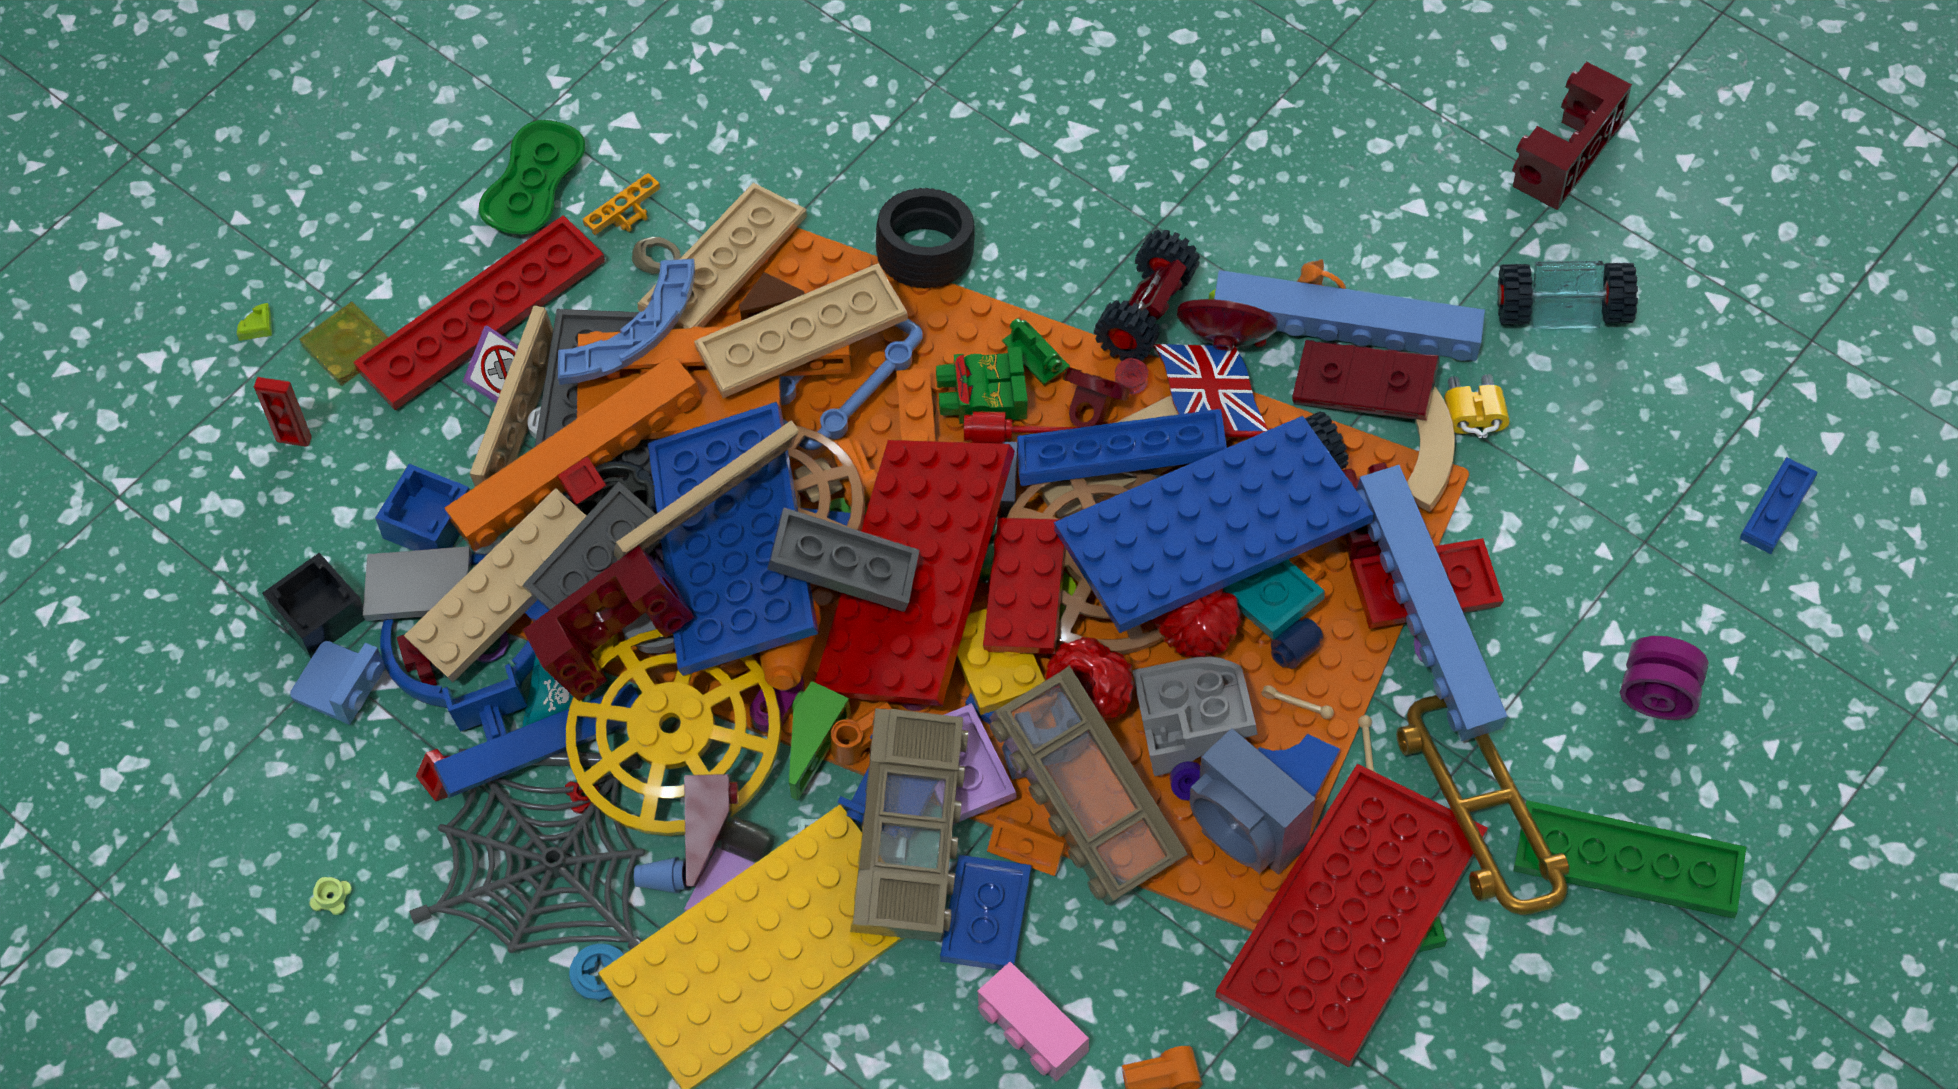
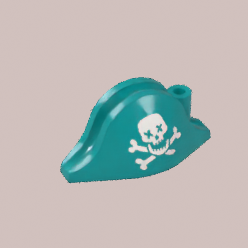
(545, 696)

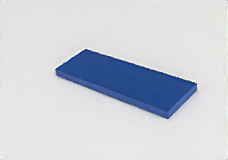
(1119, 447)

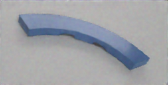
(637, 336)

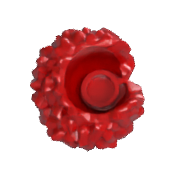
(1201, 625)
(1101, 673)

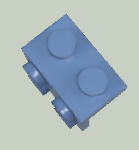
(338, 680)

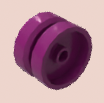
(1664, 677)

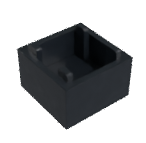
(314, 604)

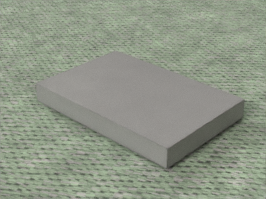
(411, 581)

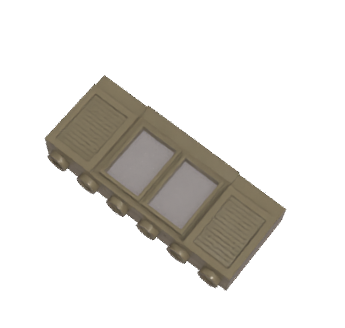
(909, 825)

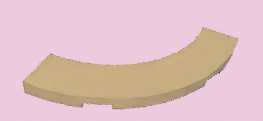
(1435, 454)

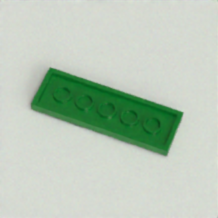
(1638, 860)

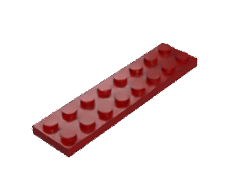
(494, 298)

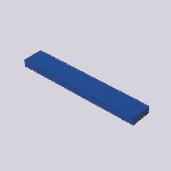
(521, 747)

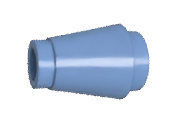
(662, 875)

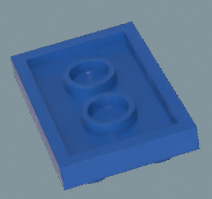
(986, 912)

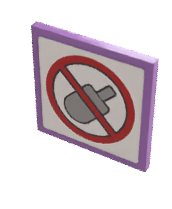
(490, 363)

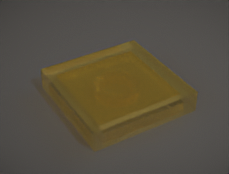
(342, 341)

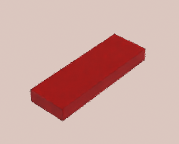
(282, 411)

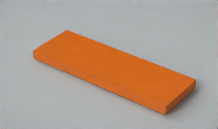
(707, 410)

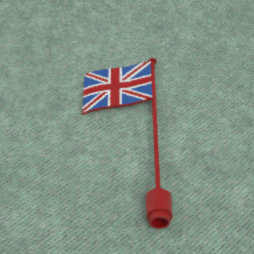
(1197, 379)

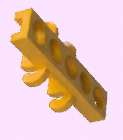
(615, 216)

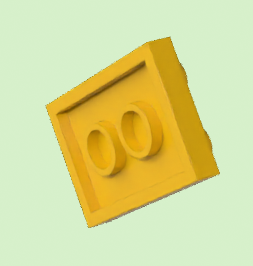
(994, 676)

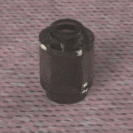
(746, 839)

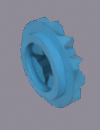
(587, 962)

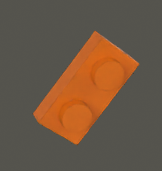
(1027, 845)

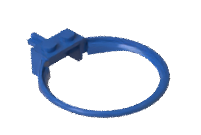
(478, 707)

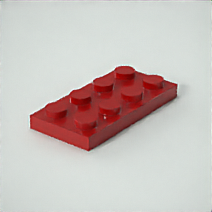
(1467, 570)
(1025, 587)

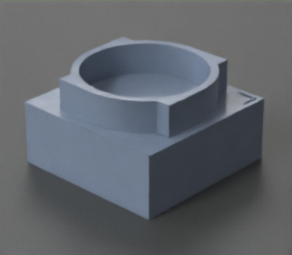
(1250, 805)

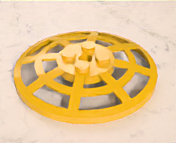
(670, 749)

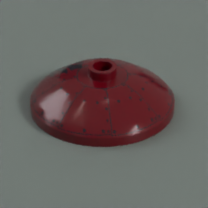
(1226, 322)

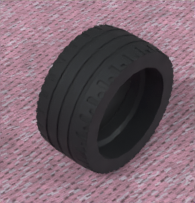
(926, 210)

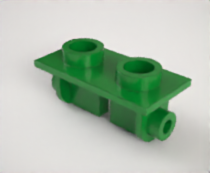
(1036, 352)

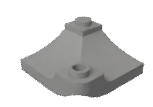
(1191, 708)

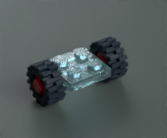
(1567, 294)

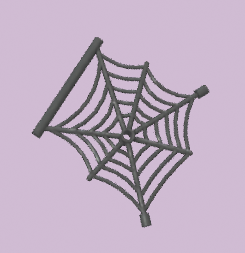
(548, 856)

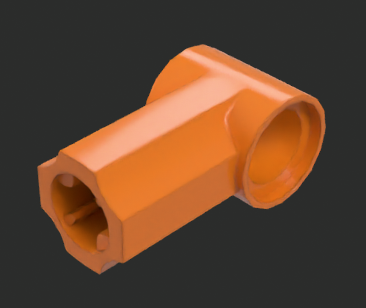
(867, 475)
(856, 729)
(1172, 1070)

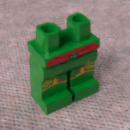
(984, 385)

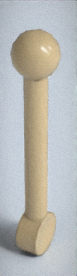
(1270, 693)
(1365, 722)

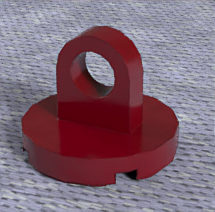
(1095, 391)

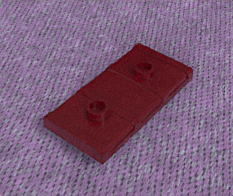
(1366, 380)

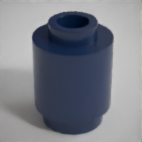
(1296, 643)

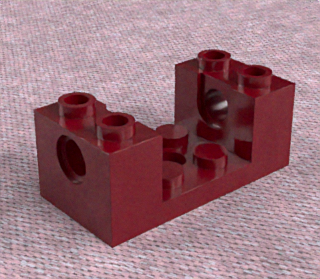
(1552, 166)
(572, 629)

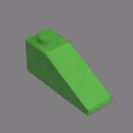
(813, 719)

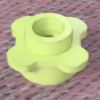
(326, 886)

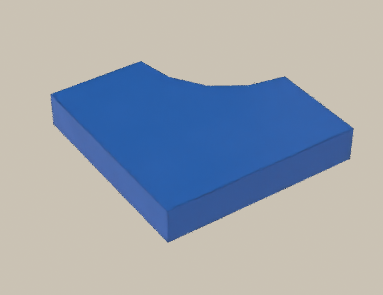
(1306, 762)

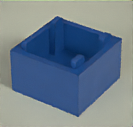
(416, 511)

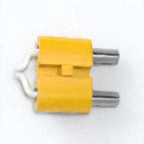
(1476, 409)

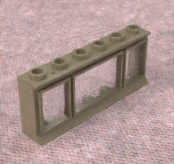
(1086, 786)

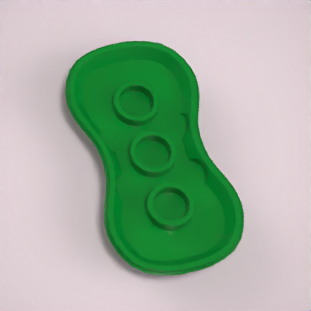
(526, 191)

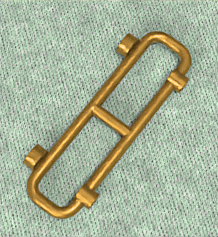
(1487, 881)

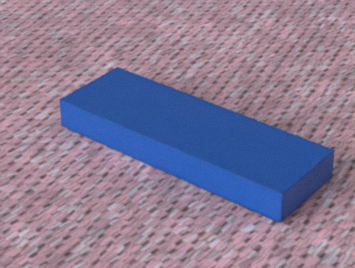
(1778, 505)

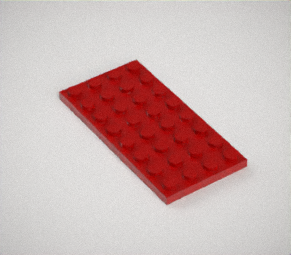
(945, 506)
(1350, 916)

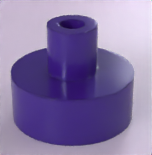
(1183, 778)

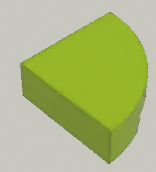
(256, 324)

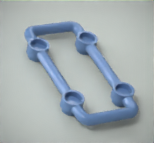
(835, 421)

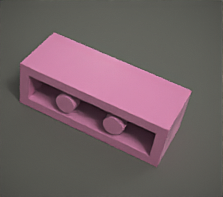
(1032, 1022)

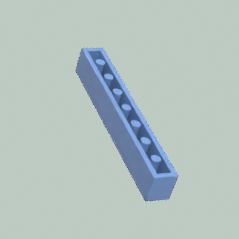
(1359, 315)
(1431, 605)

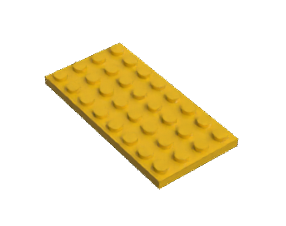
(749, 954)

